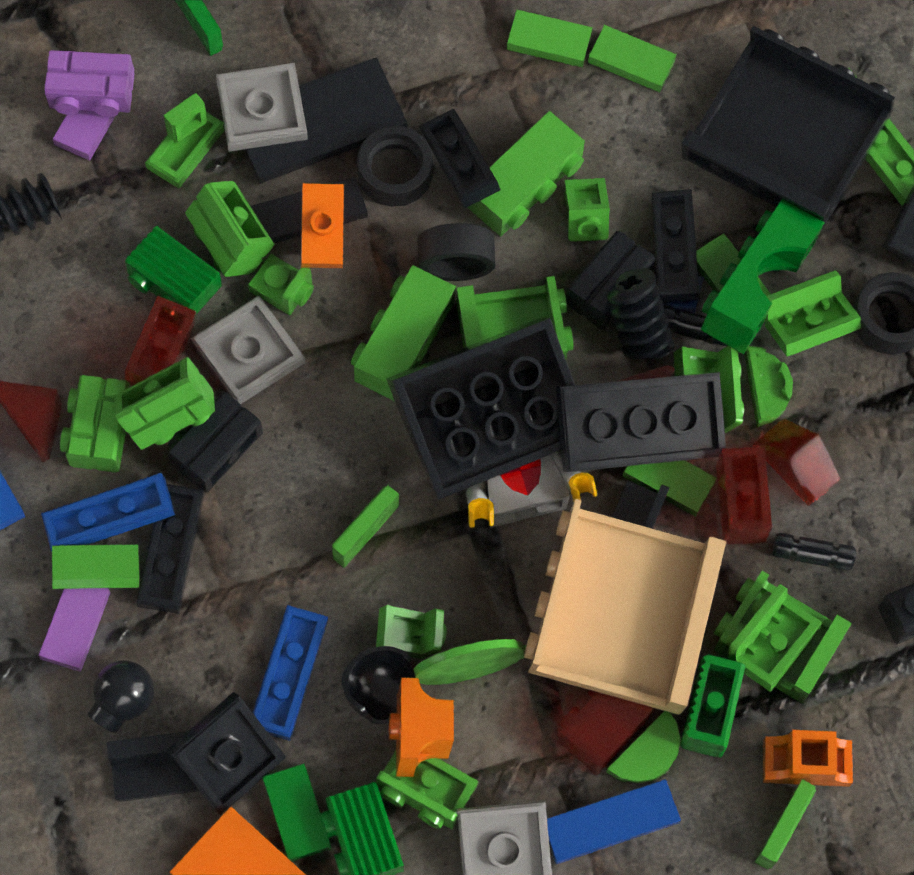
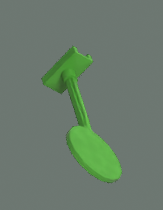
(469, 661)

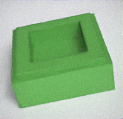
(185, 118)

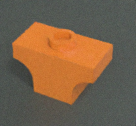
(322, 225)
(420, 727)
(808, 756)

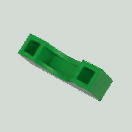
(741, 305)

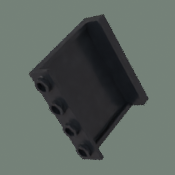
(789, 126)

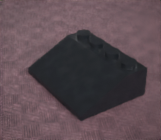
(485, 406)

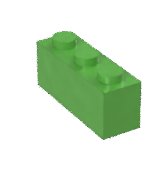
(530, 173)
(404, 329)

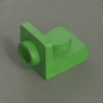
(587, 209)
(282, 284)

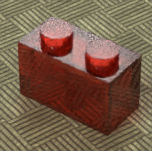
(160, 340)
(744, 495)
(601, 728)

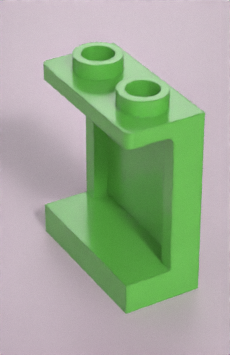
(497, 312)
(812, 661)

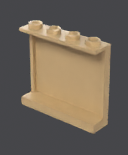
(624, 609)

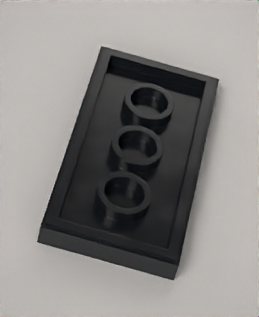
(338, 117)
(640, 421)

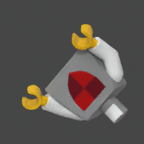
(527, 492)

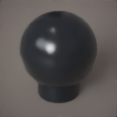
(121, 694)

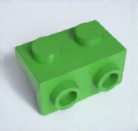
(810, 314)
(726, 361)
(772, 638)
(433, 790)

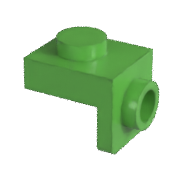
(411, 631)

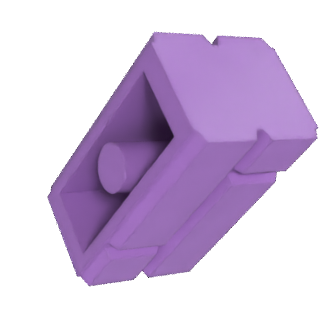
(89, 82)

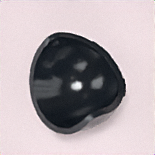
(374, 681)

